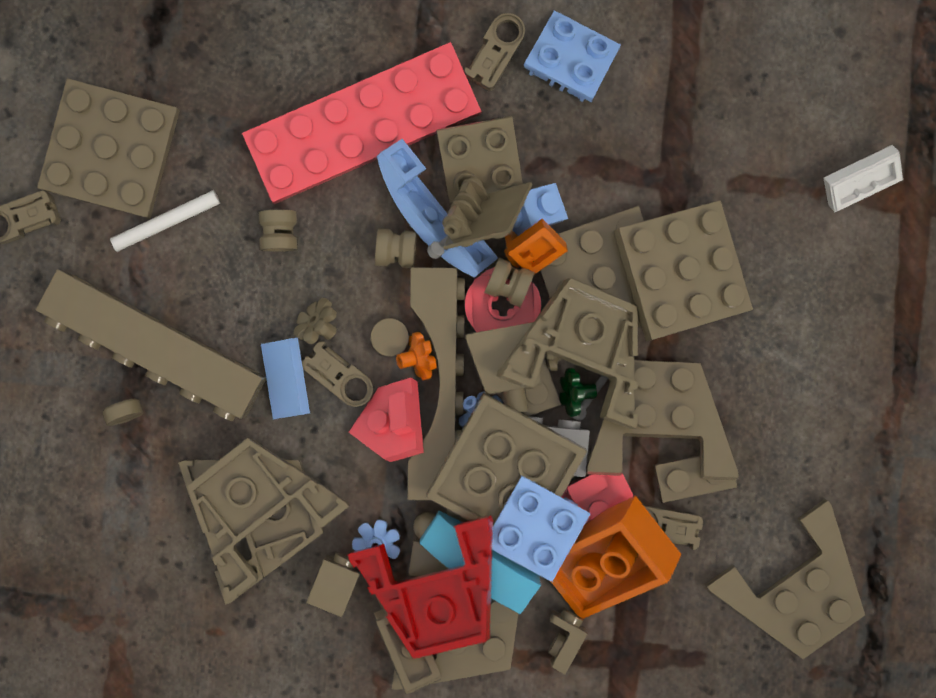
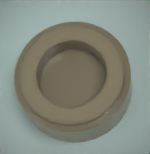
(389, 337)
(122, 412)

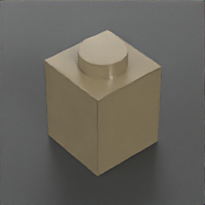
(334, 584)

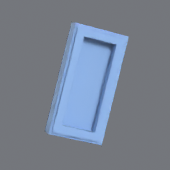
(285, 378)

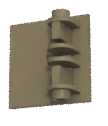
(480, 151)
(481, 214)

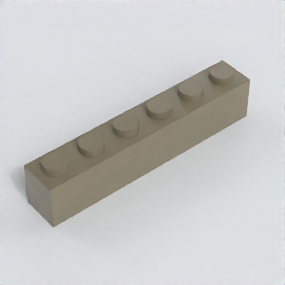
(151, 344)

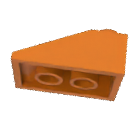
(616, 559)

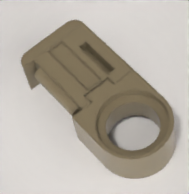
(495, 55)
(28, 215)
(334, 373)
(678, 525)

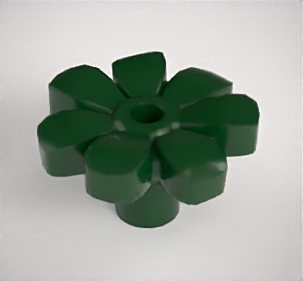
(575, 392)

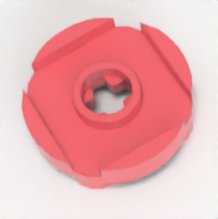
(484, 318)

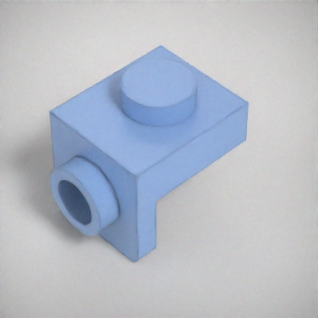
(541, 203)

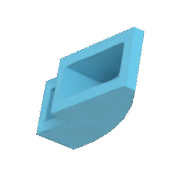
(510, 582)

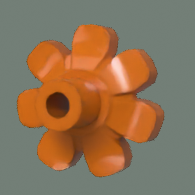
(418, 357)

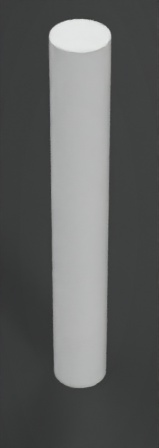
(164, 221)

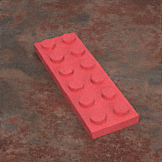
(361, 122)

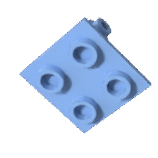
(571, 56)
(537, 528)

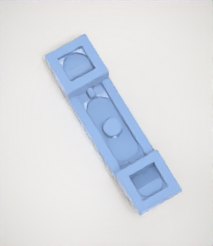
(423, 212)

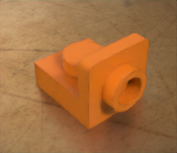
(534, 247)

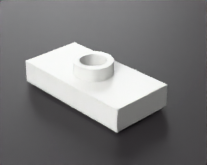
(863, 178)

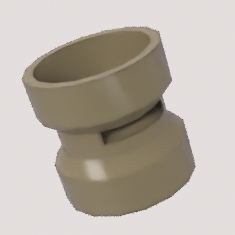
(278, 221)
(395, 248)
(518, 286)

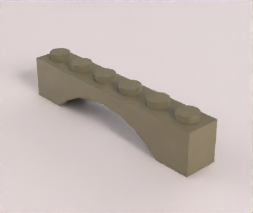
(434, 301)

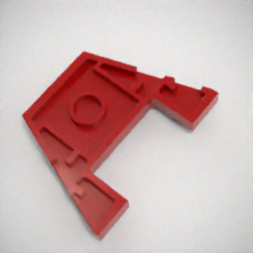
(438, 608)

